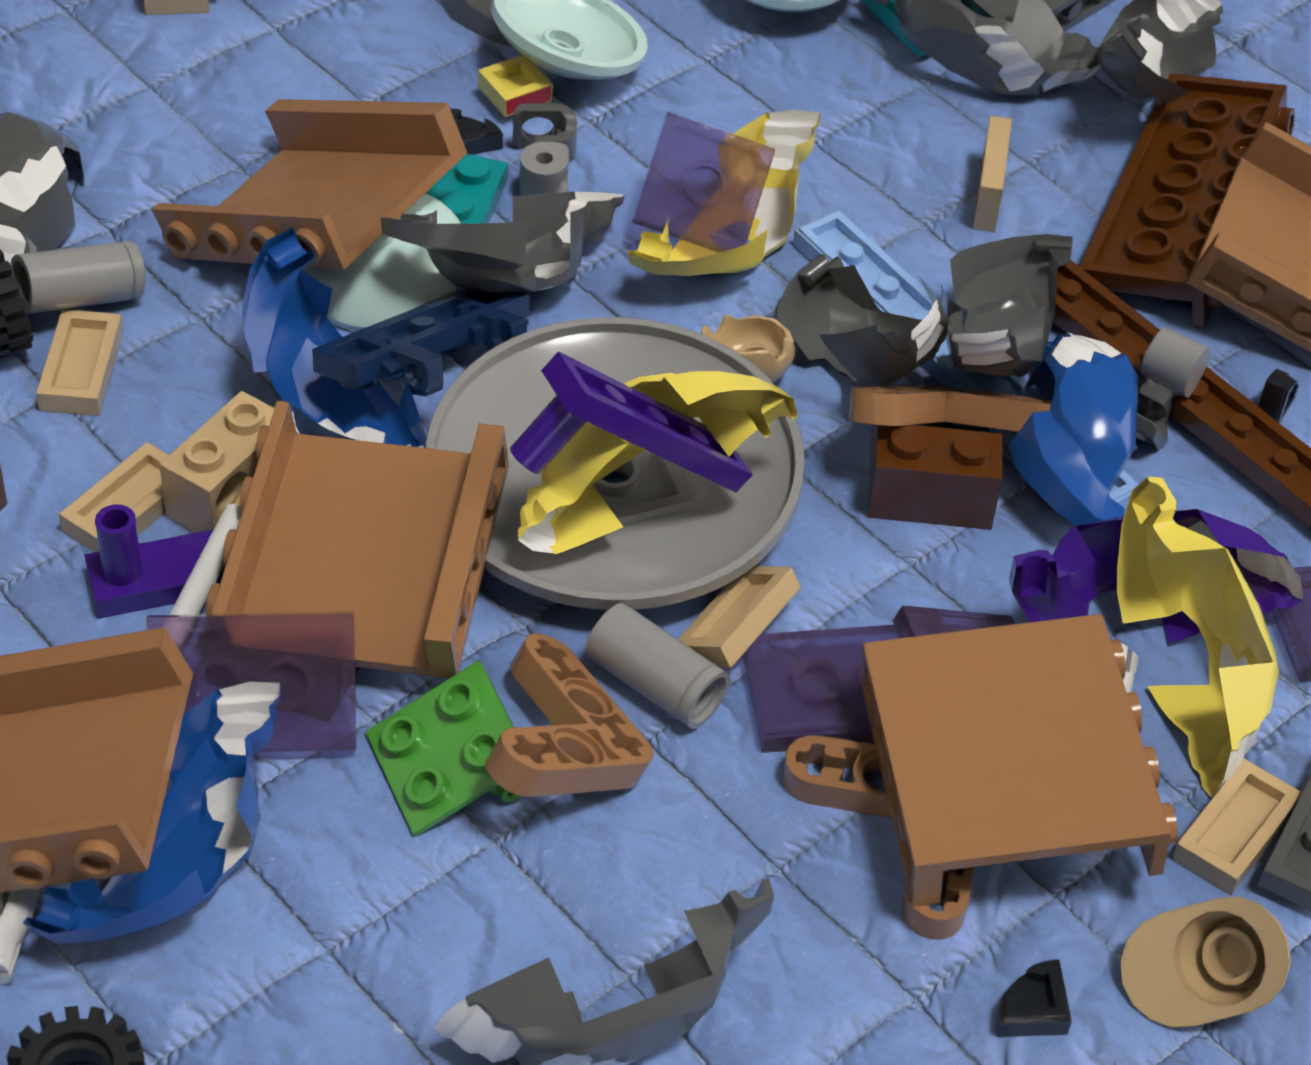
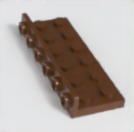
(1176, 186)

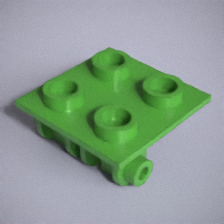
(440, 747)

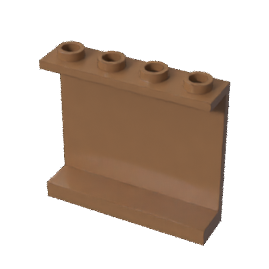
(329, 182)
(1261, 238)
(368, 534)
(1011, 748)
(86, 756)

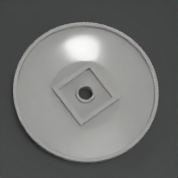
(678, 527)

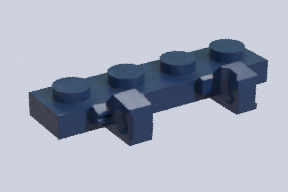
(412, 341)

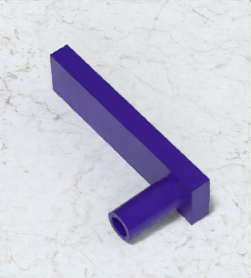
(600, 400)
(136, 575)

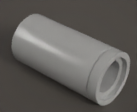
(79, 276)
(657, 665)

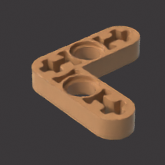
(934, 403)
(590, 738)
(858, 796)

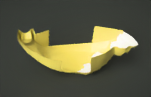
(793, 138)
(568, 506)
(1178, 570)

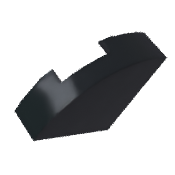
(476, 135)
(1278, 394)
(1035, 1004)

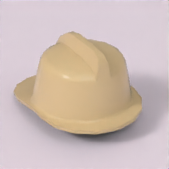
(1205, 962)

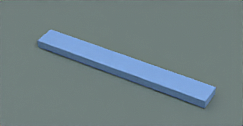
(902, 295)

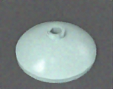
(573, 36)
(386, 277)

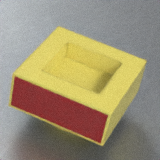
(513, 84)

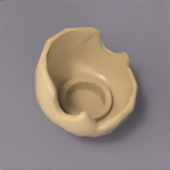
(759, 341)

